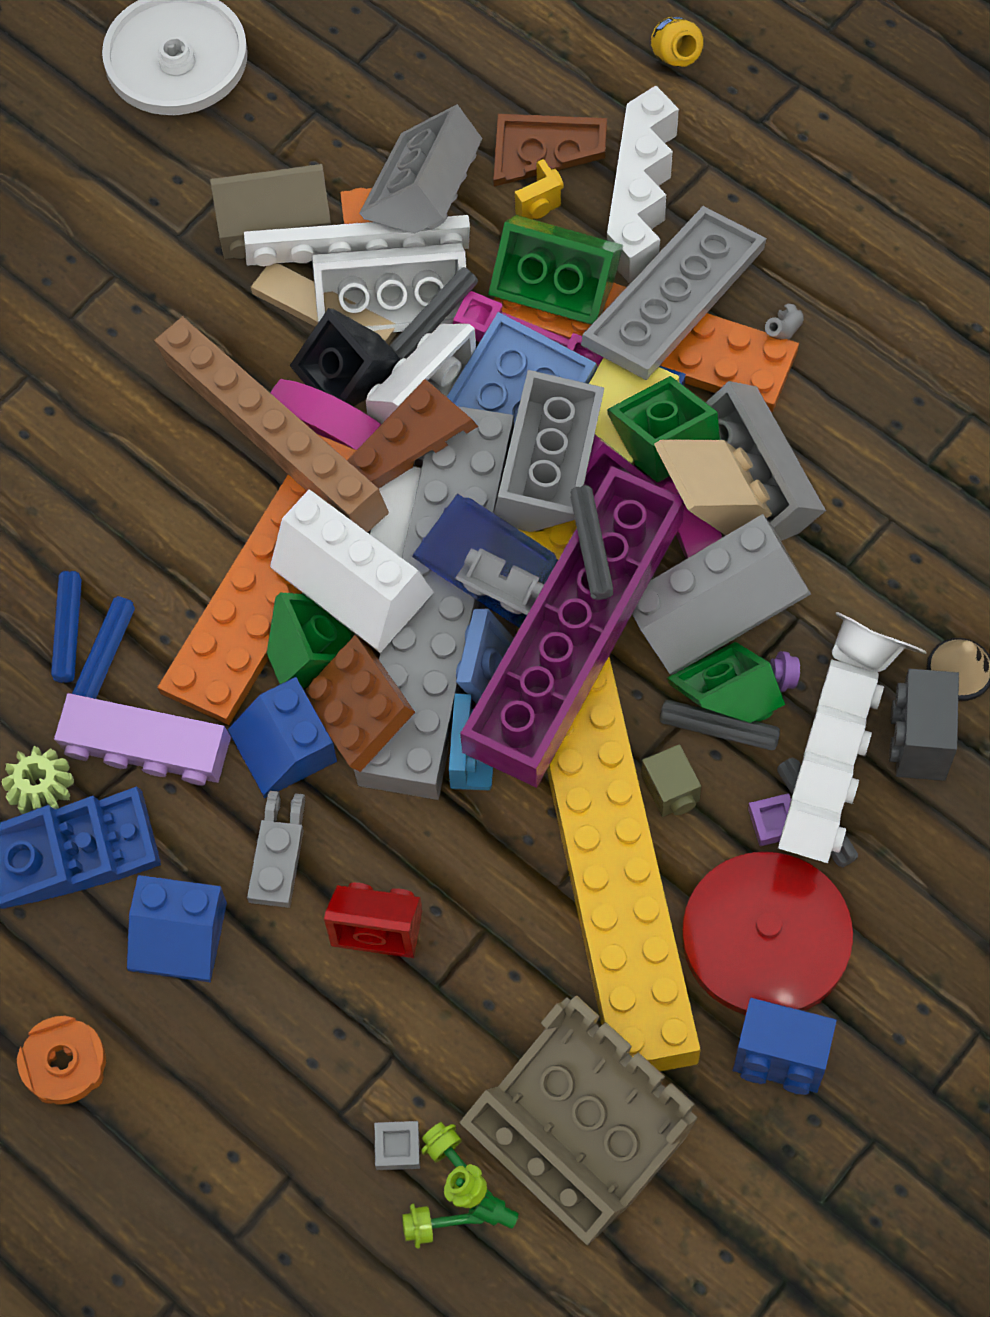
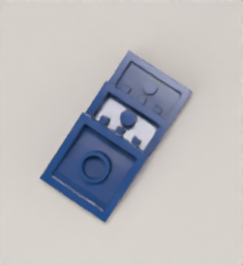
(75, 847)

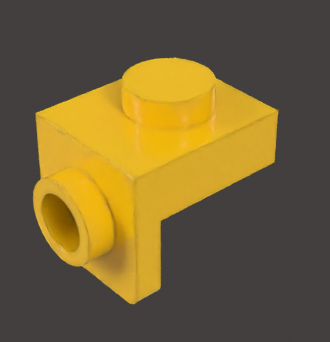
(541, 196)

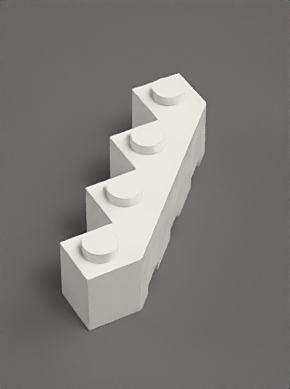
(641, 168)
(829, 762)

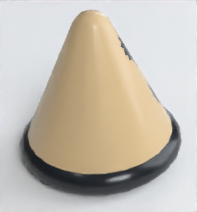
(968, 659)

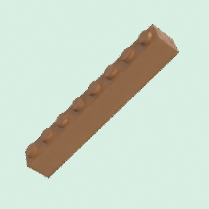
(270, 424)

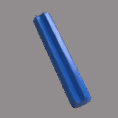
(66, 627)
(104, 648)

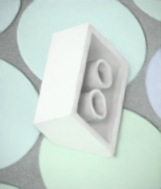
(437, 359)

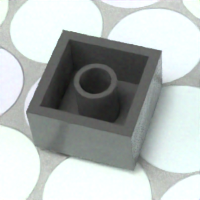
(925, 724)

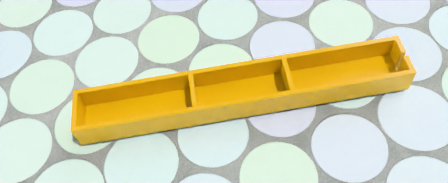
(617, 874)

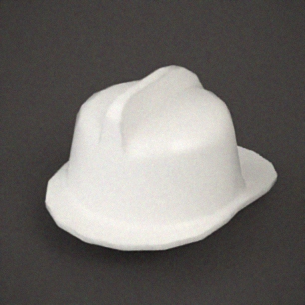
(866, 648)

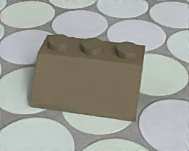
(268, 202)

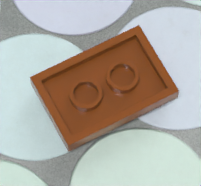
(358, 703)

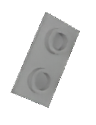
(483, 576)

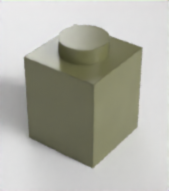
(671, 781)

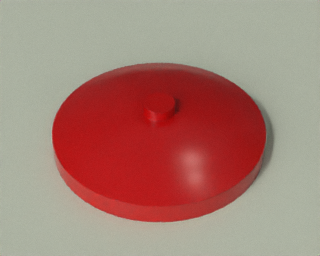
(767, 932)

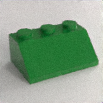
(554, 269)

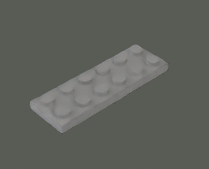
(673, 292)

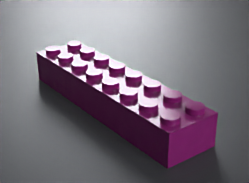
(570, 633)

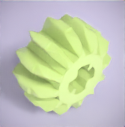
(28, 771)

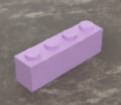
(142, 739)

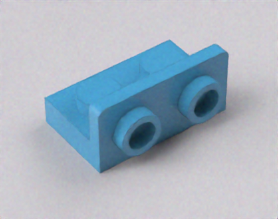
(464, 770)

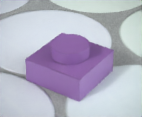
(769, 818)

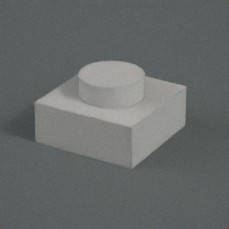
(397, 1145)

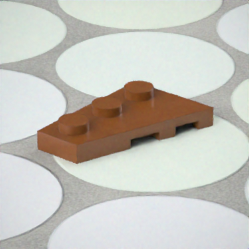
(556, 139)
(413, 429)

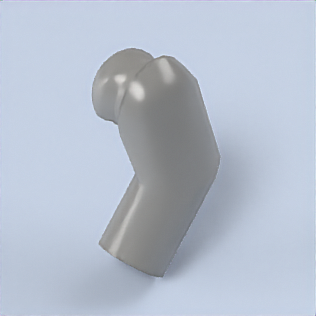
(786, 323)

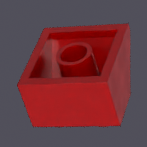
(374, 920)

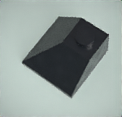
(344, 358)

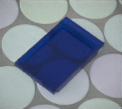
(470, 526)

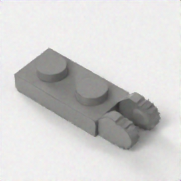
(277, 854)

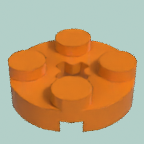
(40, 1049)

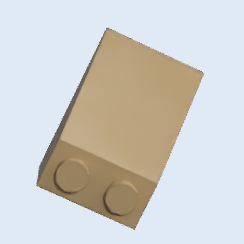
(715, 482)

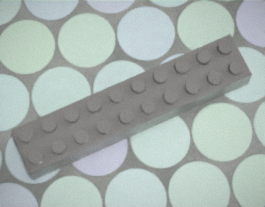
(432, 642)

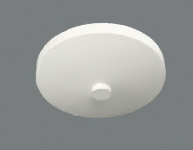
(174, 54)

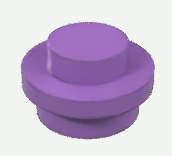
(786, 670)

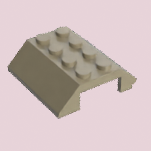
(582, 1120)

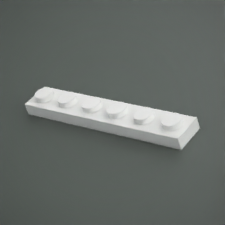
(299, 244)

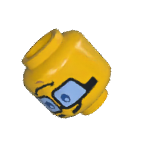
(677, 41)

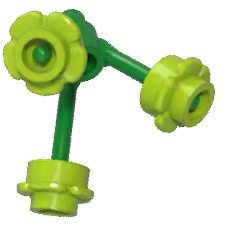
(463, 1187)

